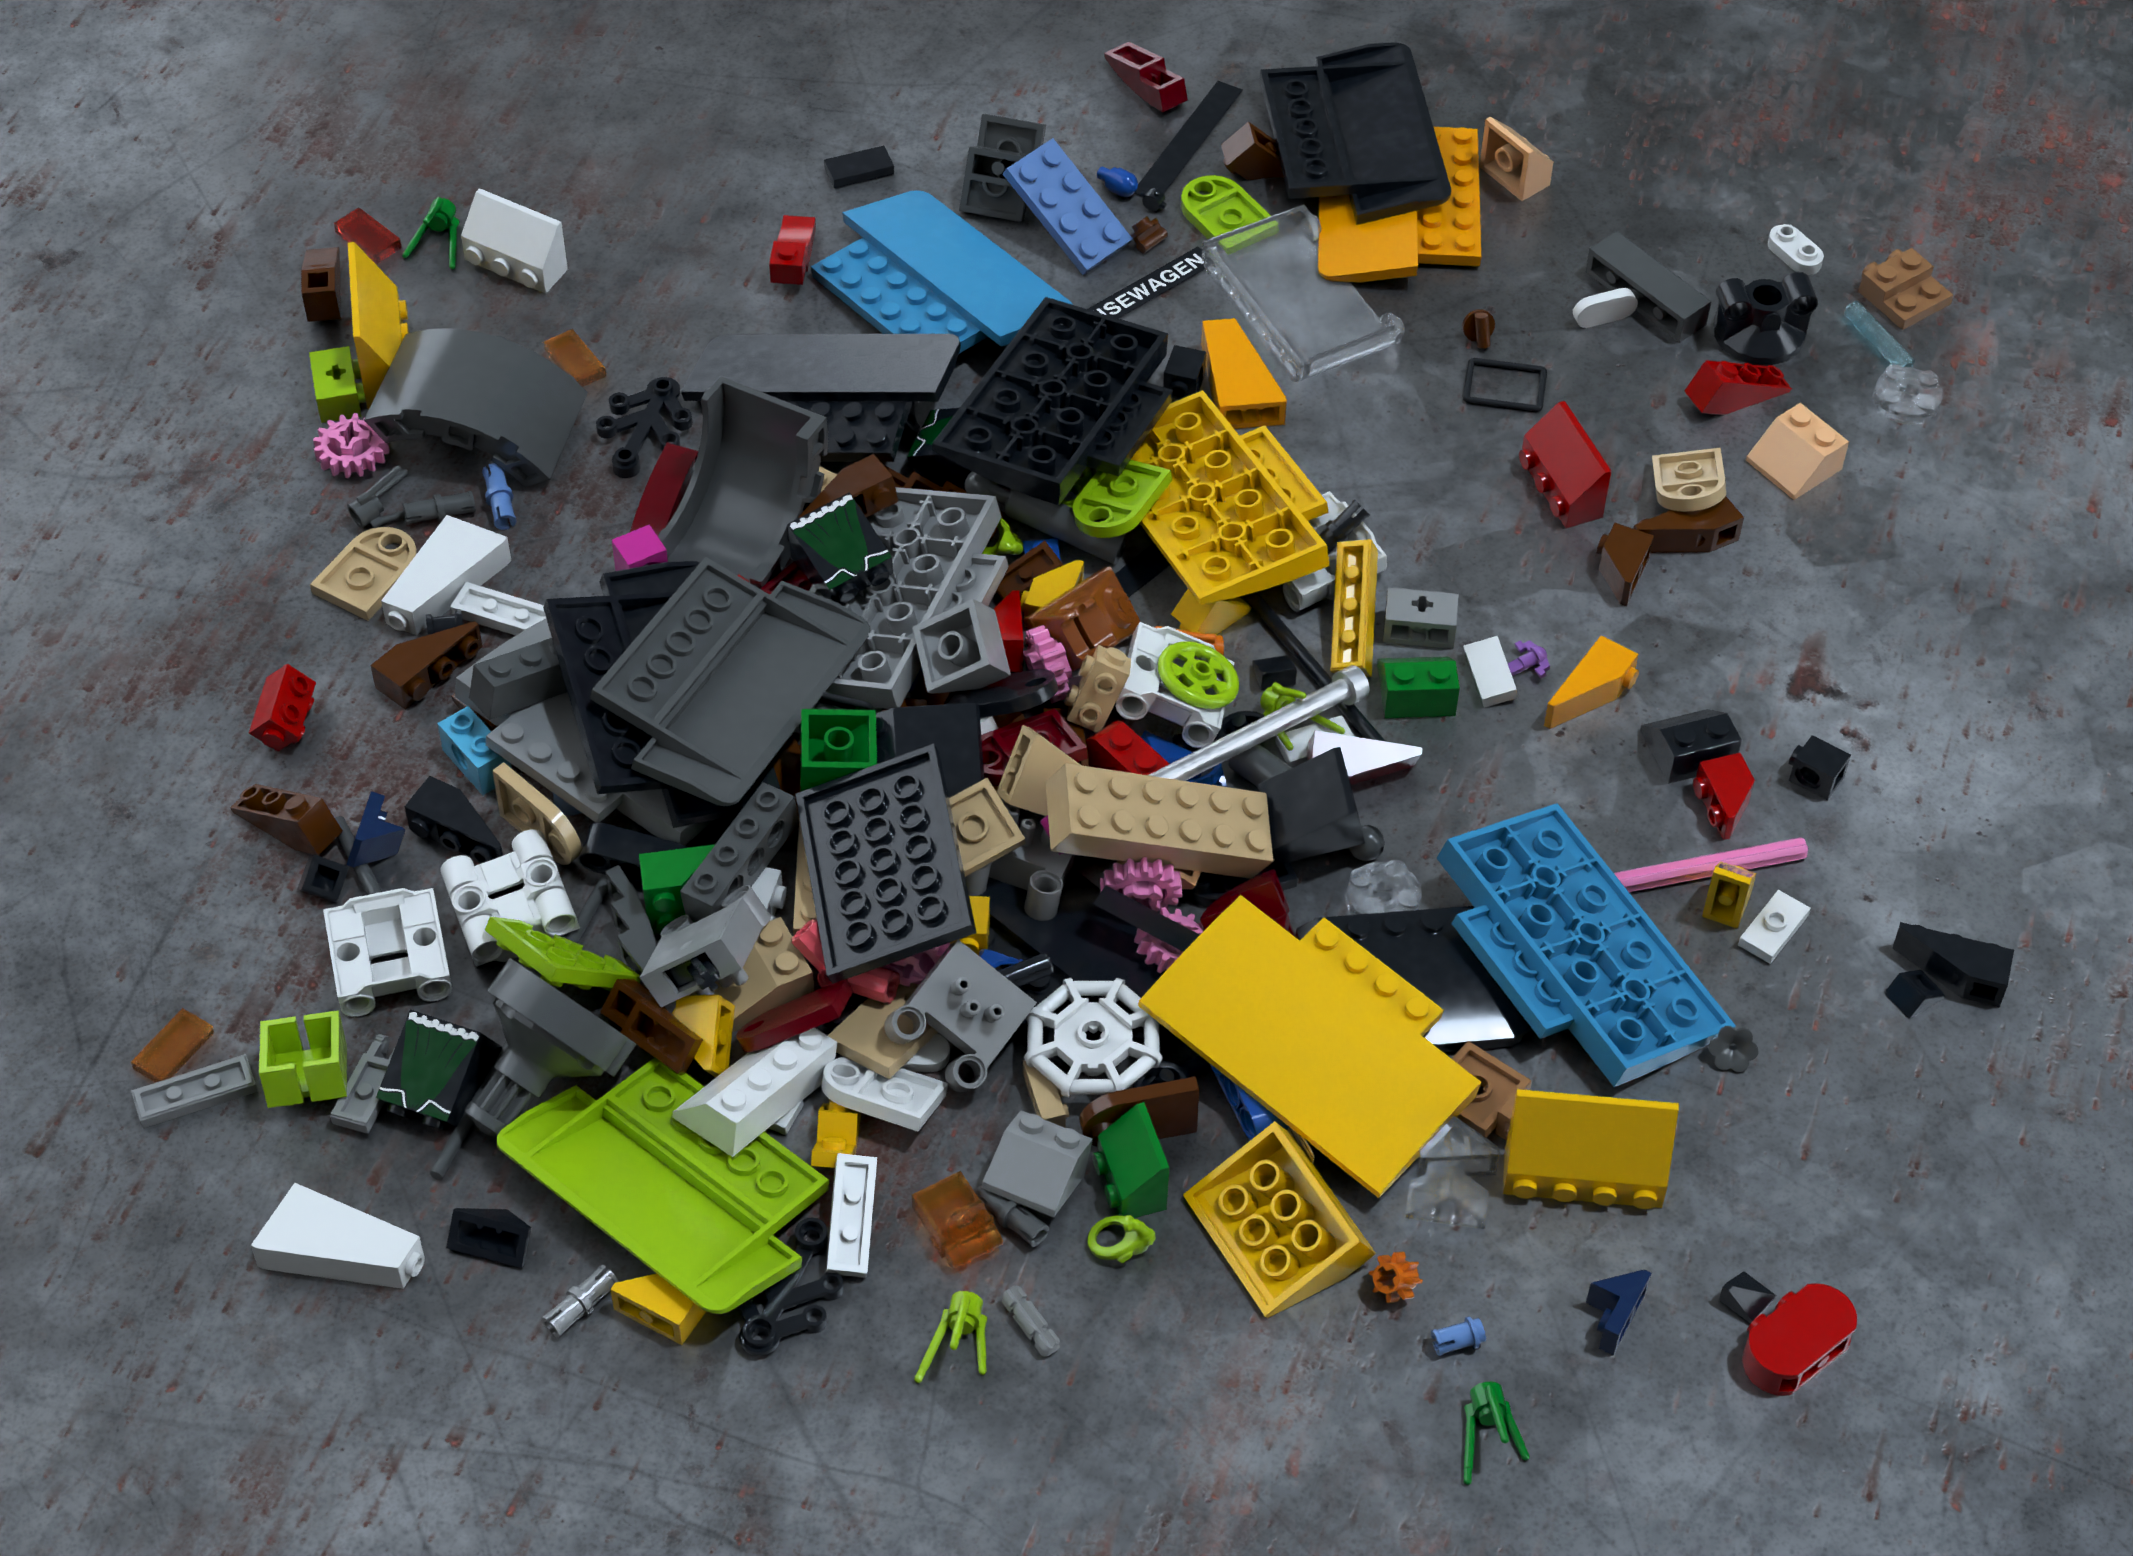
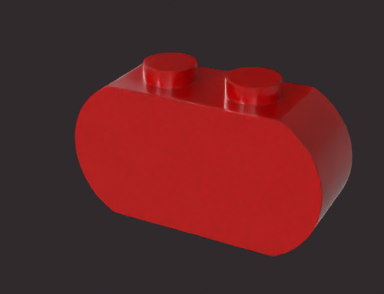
(1122, 750)
(1798, 1338)

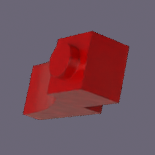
(792, 250)

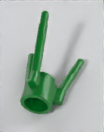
(438, 218)
(1491, 1409)

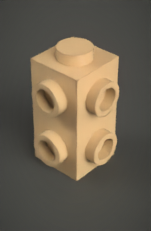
(1098, 689)

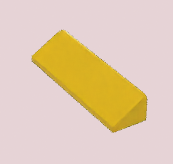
(1354, 606)

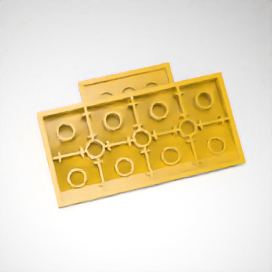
(1233, 505)
(1316, 1038)

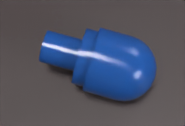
(1118, 181)

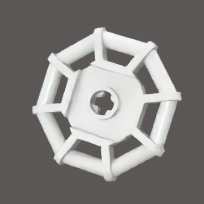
(1086, 1055)

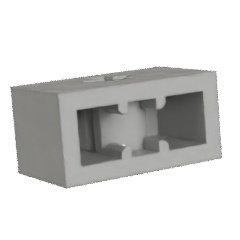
(1420, 618)

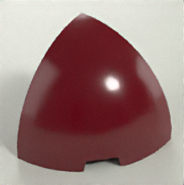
(1263, 892)

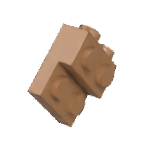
(1904, 288)

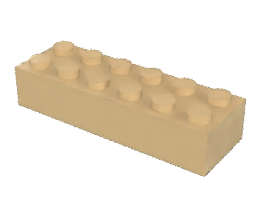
(1158, 818)

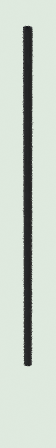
(1309, 663)

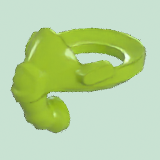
(1007, 543)
(1136, 1239)

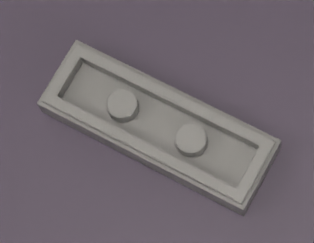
(194, 1091)

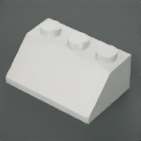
(514, 241)

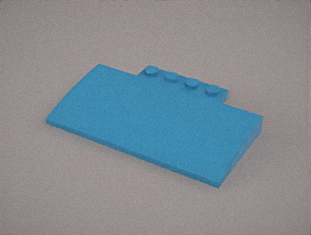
(1576, 945)

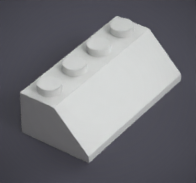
(757, 1090)

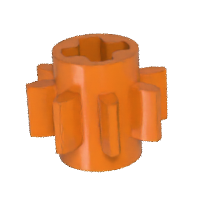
(1395, 1277)

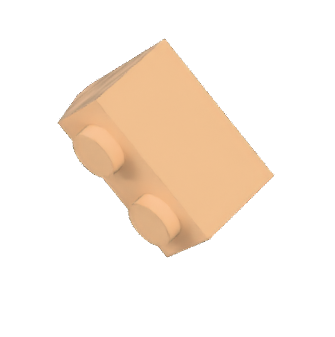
(1514, 160)
(1798, 451)

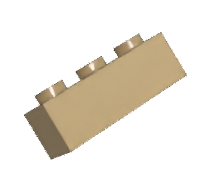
(1045, 1097)

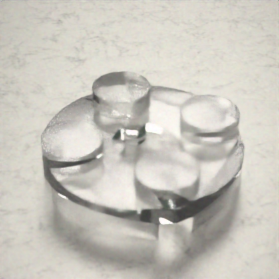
(1923, 387)
(1385, 877)

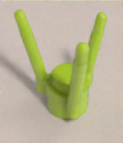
(1278, 697)
(961, 1317)

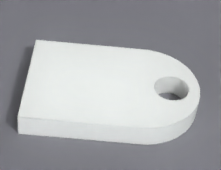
(902, 1100)

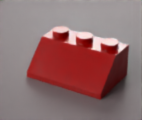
(1566, 467)

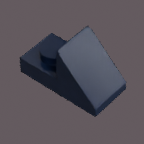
(375, 836)
(1619, 1300)

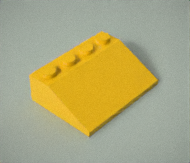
(375, 319)
(1589, 1149)
(1278, 1222)

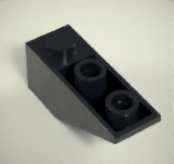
(450, 819)
(1961, 964)

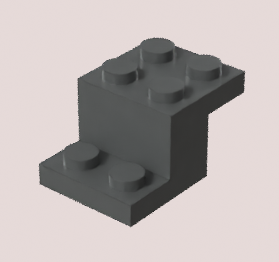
(999, 145)

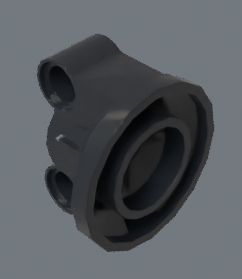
(1765, 318)

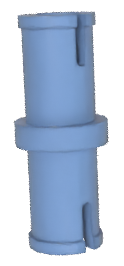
(499, 496)

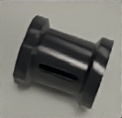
(441, 623)

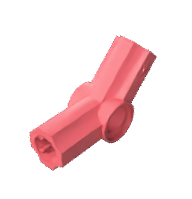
(876, 984)

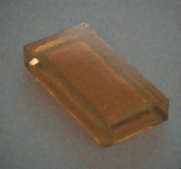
(575, 357)
(172, 1046)

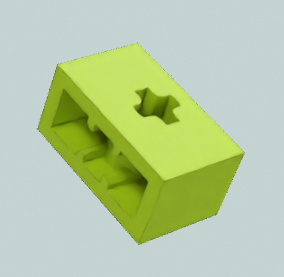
(335, 383)

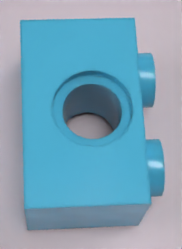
(465, 744)

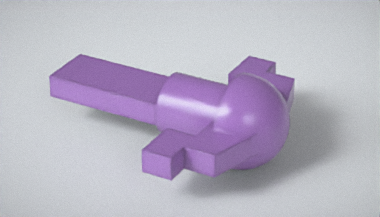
(1536, 656)

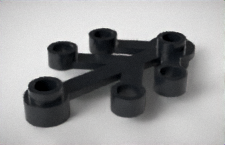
(659, 394)
(785, 1295)

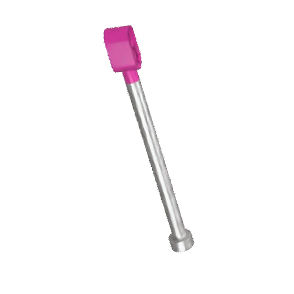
(1347, 686)

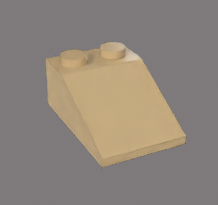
(775, 975)

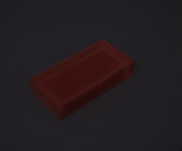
(368, 234)

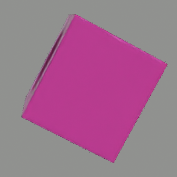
(638, 549)

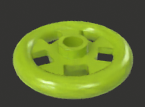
(1198, 675)

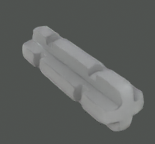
(1030, 1321)

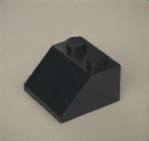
(1690, 739)

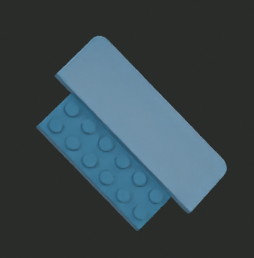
(930, 273)

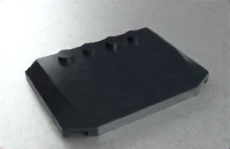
(1442, 966)

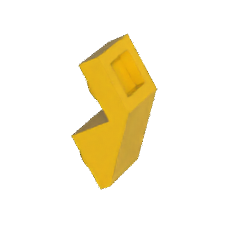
(835, 1134)

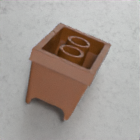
(1088, 616)

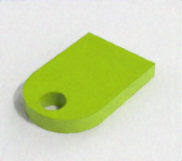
(1221, 210)
(1119, 499)

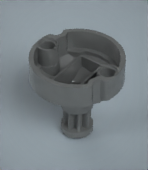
(545, 1040)

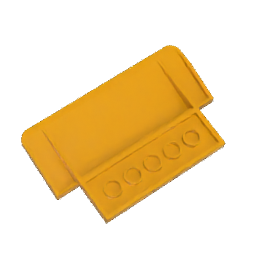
(1398, 243)

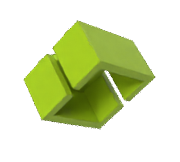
(294, 1073)

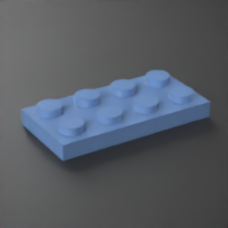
(1067, 206)

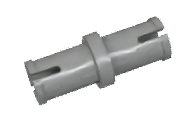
(579, 1301)

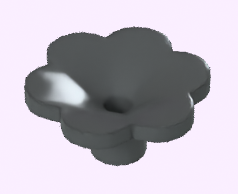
(1734, 1056)

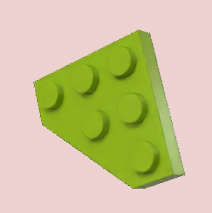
(557, 957)

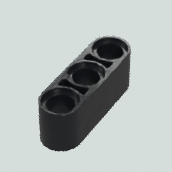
(613, 846)

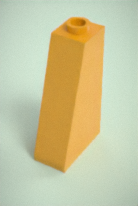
(1239, 378)

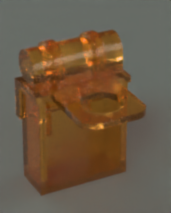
(956, 1220)

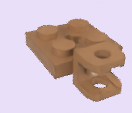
(1500, 1082)

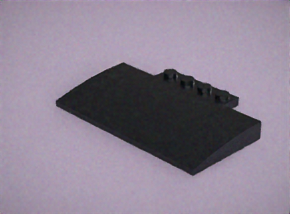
(1060, 401)

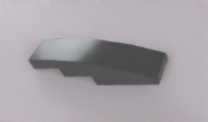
(636, 934)

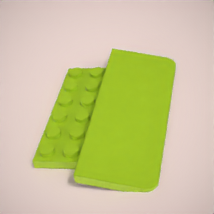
(667, 1190)

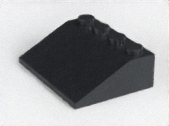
(952, 729)

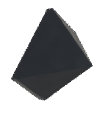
(489, 1235)

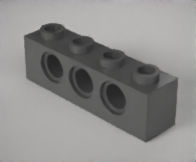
(741, 851)

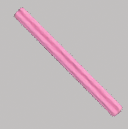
(1703, 866)

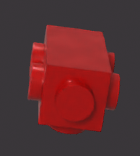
(283, 708)

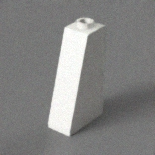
(432, 580)
(336, 1241)

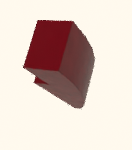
(1147, 76)
(665, 487)

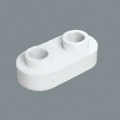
(1795, 249)

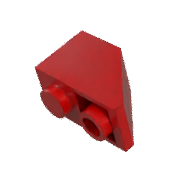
(1725, 789)

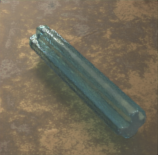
(1878, 335)

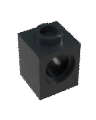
(1184, 371)
(1818, 767)

